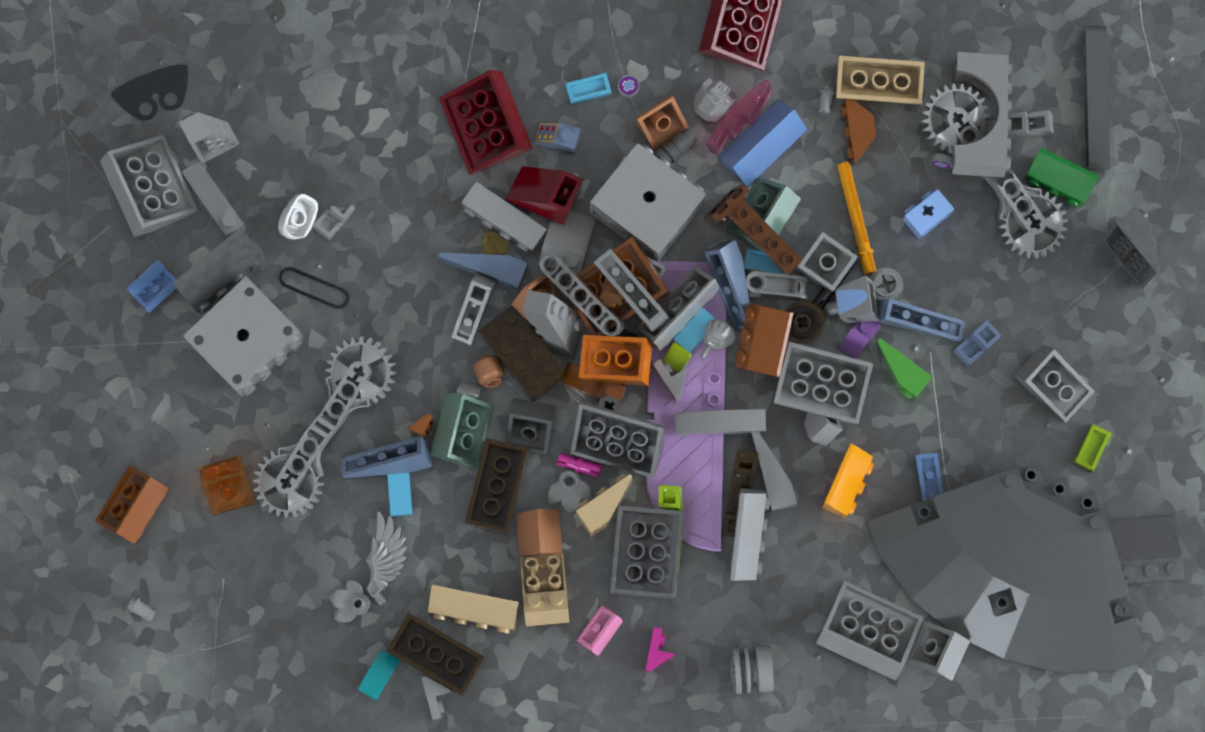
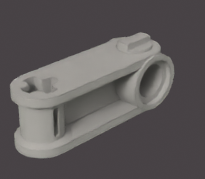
(777, 285)

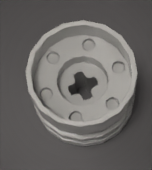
(752, 669)

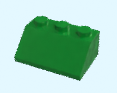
(1061, 178)

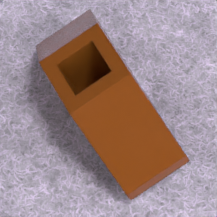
(859, 129)

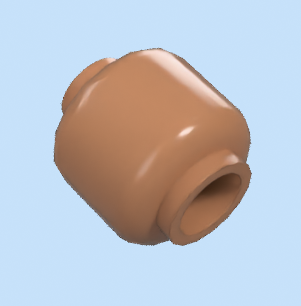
(489, 371)

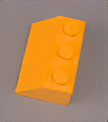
(848, 481)

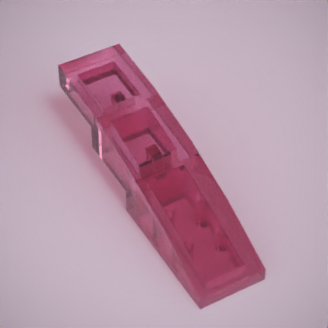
(743, 112)

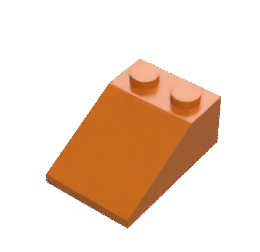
(616, 359)

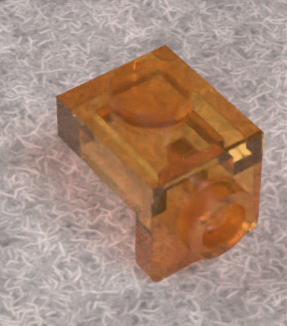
(610, 295)

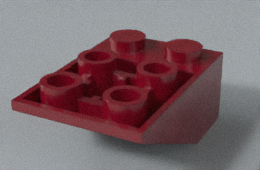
(546, 192)

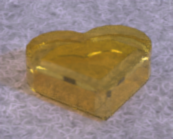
(494, 245)

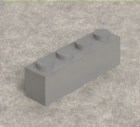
(503, 217)

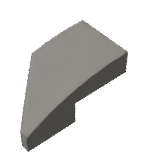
(332, 220)

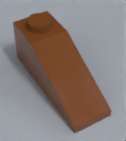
(591, 388)

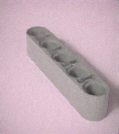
(572, 290)

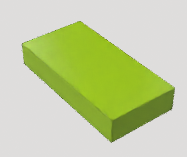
(1092, 448)

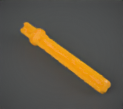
(856, 217)

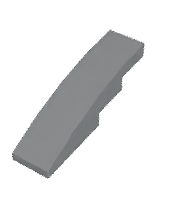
(720, 422)

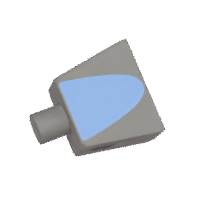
(855, 302)

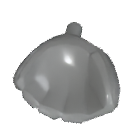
(717, 336)

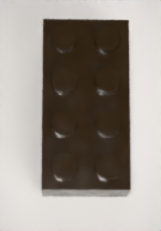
(522, 353)
(497, 486)
(436, 654)

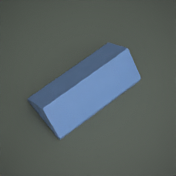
(763, 142)

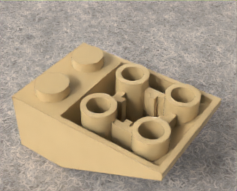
(599, 512)
(544, 589)

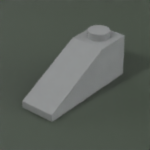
(474, 308)

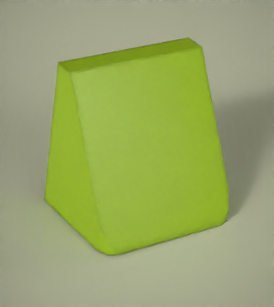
(677, 357)

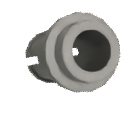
(825, 101)
(141, 609)

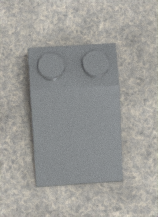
(569, 241)
(1054, 382)

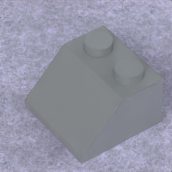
(826, 262)
(938, 650)

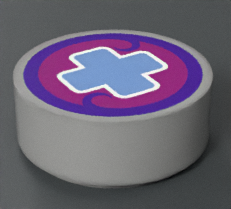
(628, 86)
(942, 161)

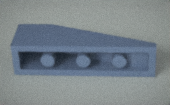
(502, 268)
(729, 273)
(919, 320)
(394, 458)

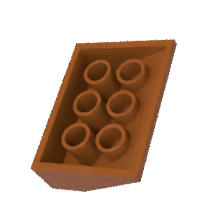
(639, 266)

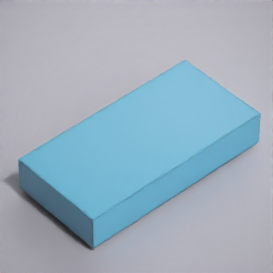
(588, 88)
(760, 261)
(694, 331)
(400, 494)

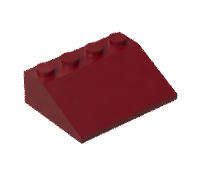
(740, 31)
(485, 122)

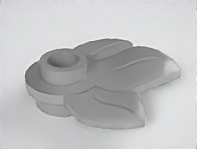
(569, 494)
(346, 602)

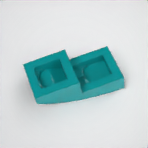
(378, 675)

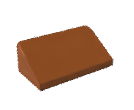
(422, 426)

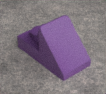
(858, 338)

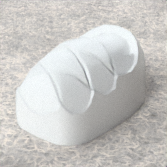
(298, 217)

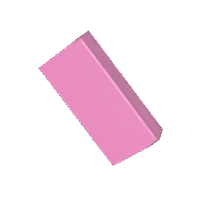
(600, 630)

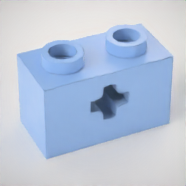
(922, 224)

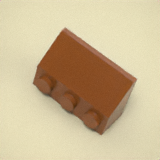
(763, 339)
(132, 504)

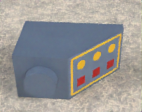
(558, 136)

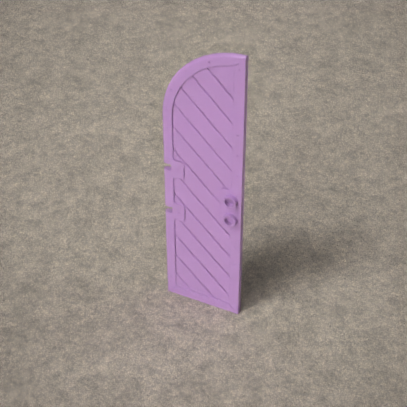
(697, 459)

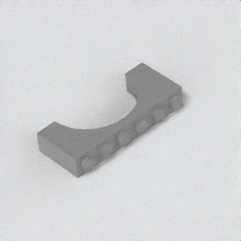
(989, 154)

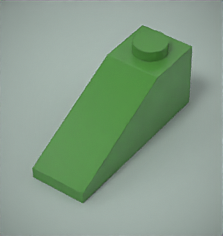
(906, 374)

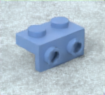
(152, 286)

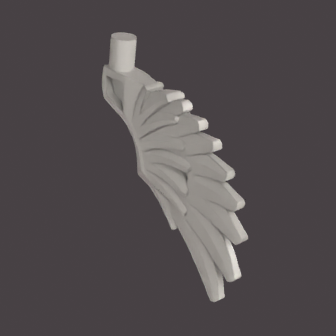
(384, 558)

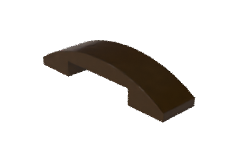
(742, 477)

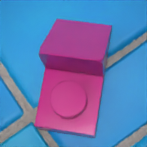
(655, 656)

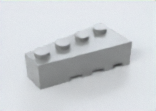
(208, 135)
(554, 321)

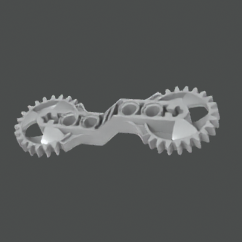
(1034, 200)
(324, 427)

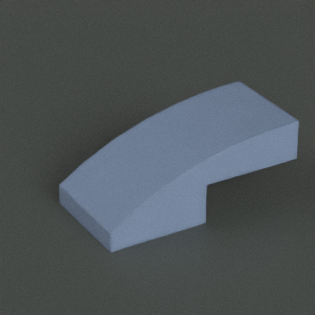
(977, 343)

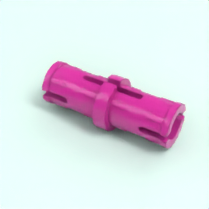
(579, 464)

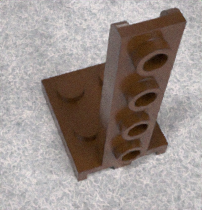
(754, 227)

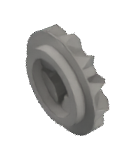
(889, 275)

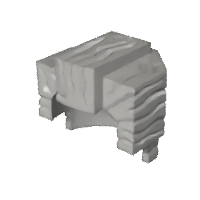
(712, 101)

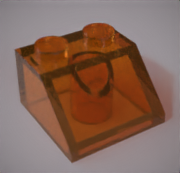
(226, 485)

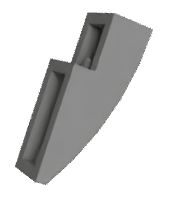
(1027, 124)

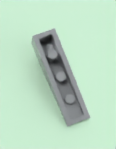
(213, 199)
(631, 290)
(774, 478)

